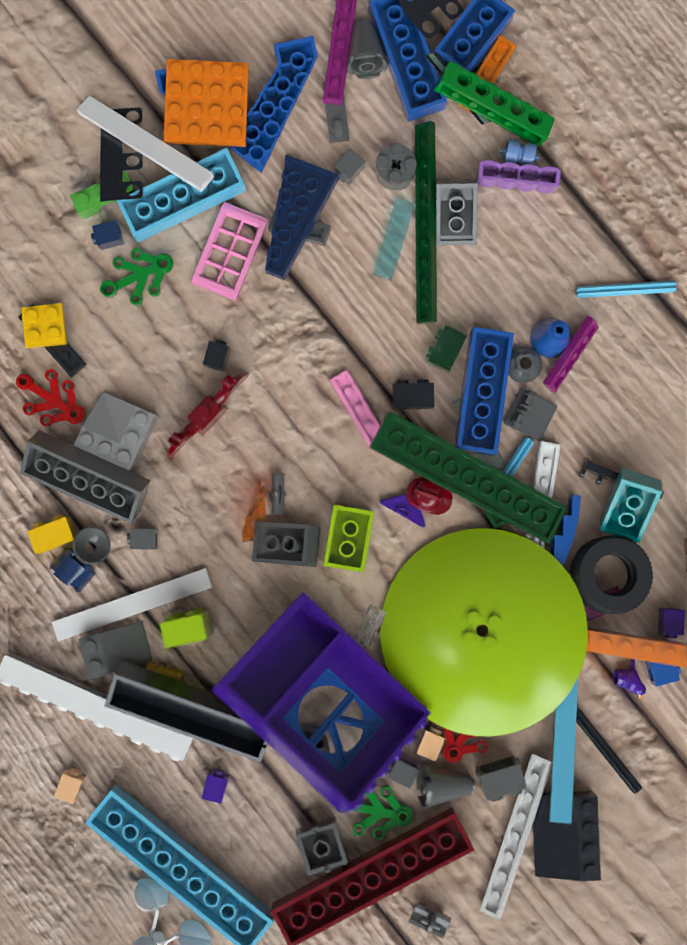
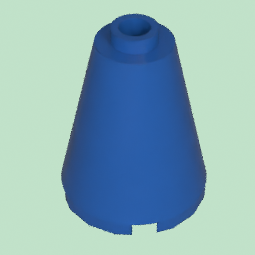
(550, 337)

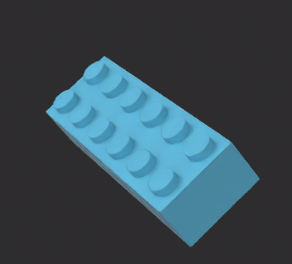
(174, 200)

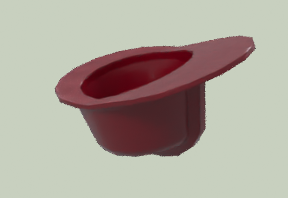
(428, 496)

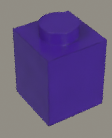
(671, 622)
(215, 786)

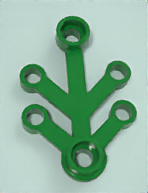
(139, 274)
(378, 811)

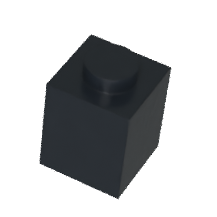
(216, 355)

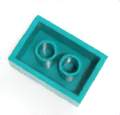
(630, 505)

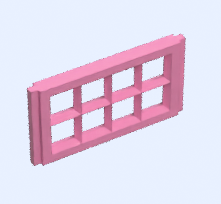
(216, 286)

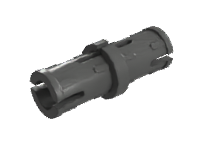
(277, 493)

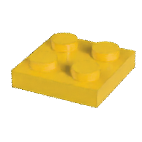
(44, 325)

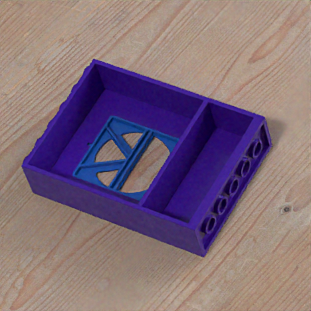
(309, 652)

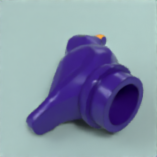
(629, 679)

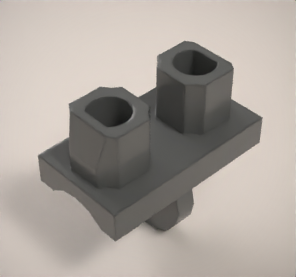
(429, 920)

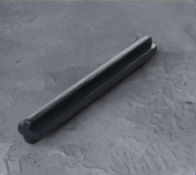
(607, 752)

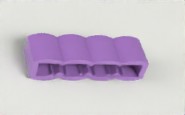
(523, 177)

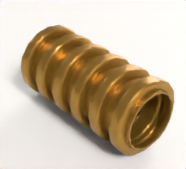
(166, 671)

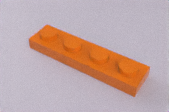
(495, 61)

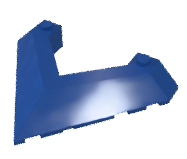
(274, 102)

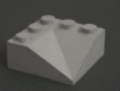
(116, 431)

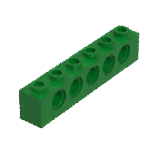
(484, 104)

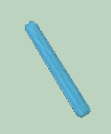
(626, 289)

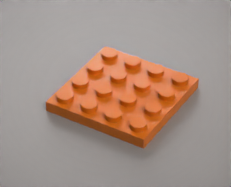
(206, 102)

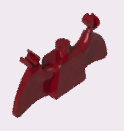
(205, 414)

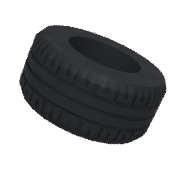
(638, 574)

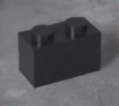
(413, 395)

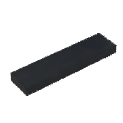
(66, 357)

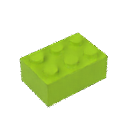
(348, 538)
(186, 628)

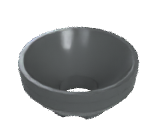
(522, 375)
(98, 538)

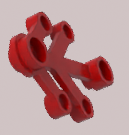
(53, 400)
(457, 745)

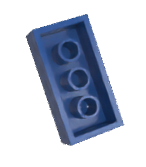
(475, 33)

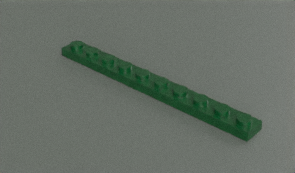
(425, 223)

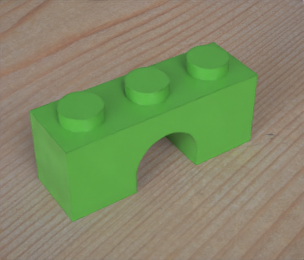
(88, 200)

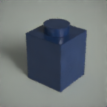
(107, 235)

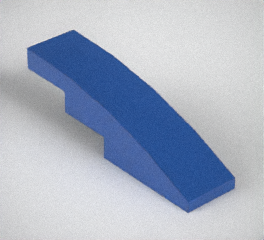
(562, 543)

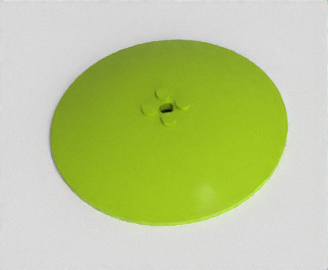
(531, 643)

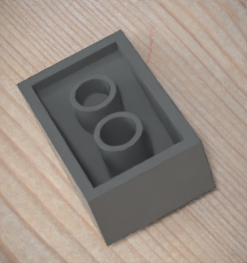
(456, 211)
(286, 544)
(107, 649)

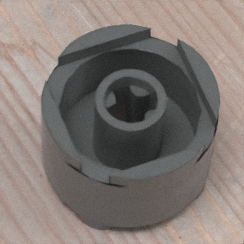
(395, 156)

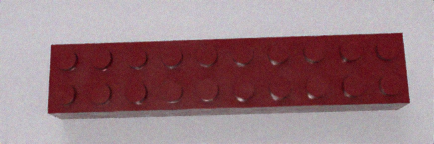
(371, 877)

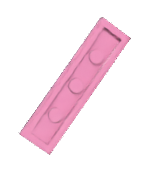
(356, 405)

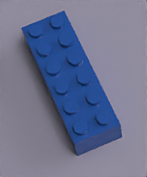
(406, 59)
(483, 391)

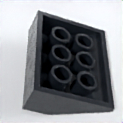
(565, 848)

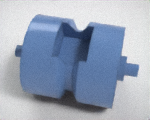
(519, 154)

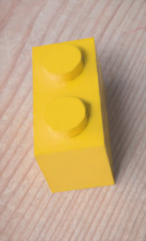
(51, 535)

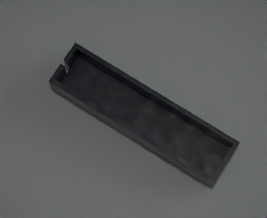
(182, 710)

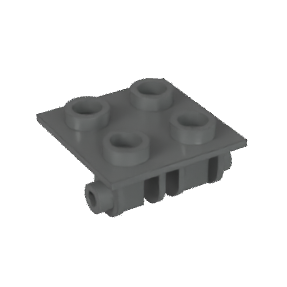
(530, 414)

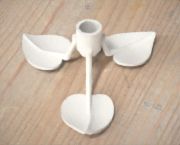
(151, 896)

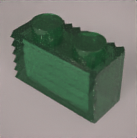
(446, 349)

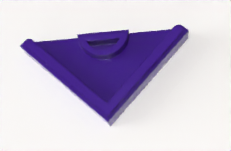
(401, 506)

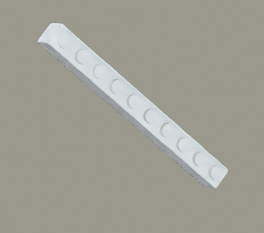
(88, 704)

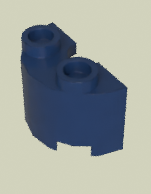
(71, 570)

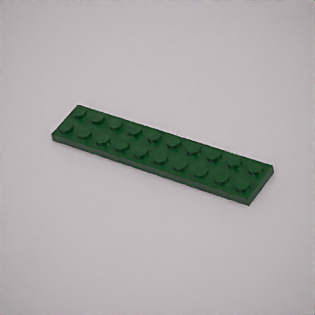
(467, 477)

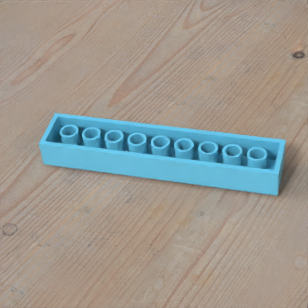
(180, 868)

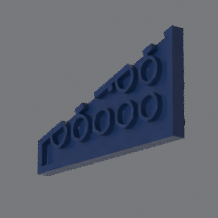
(299, 204)

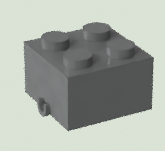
(501, 778)
(321, 846)

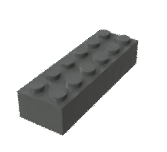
(84, 476)

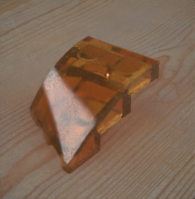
(255, 511)

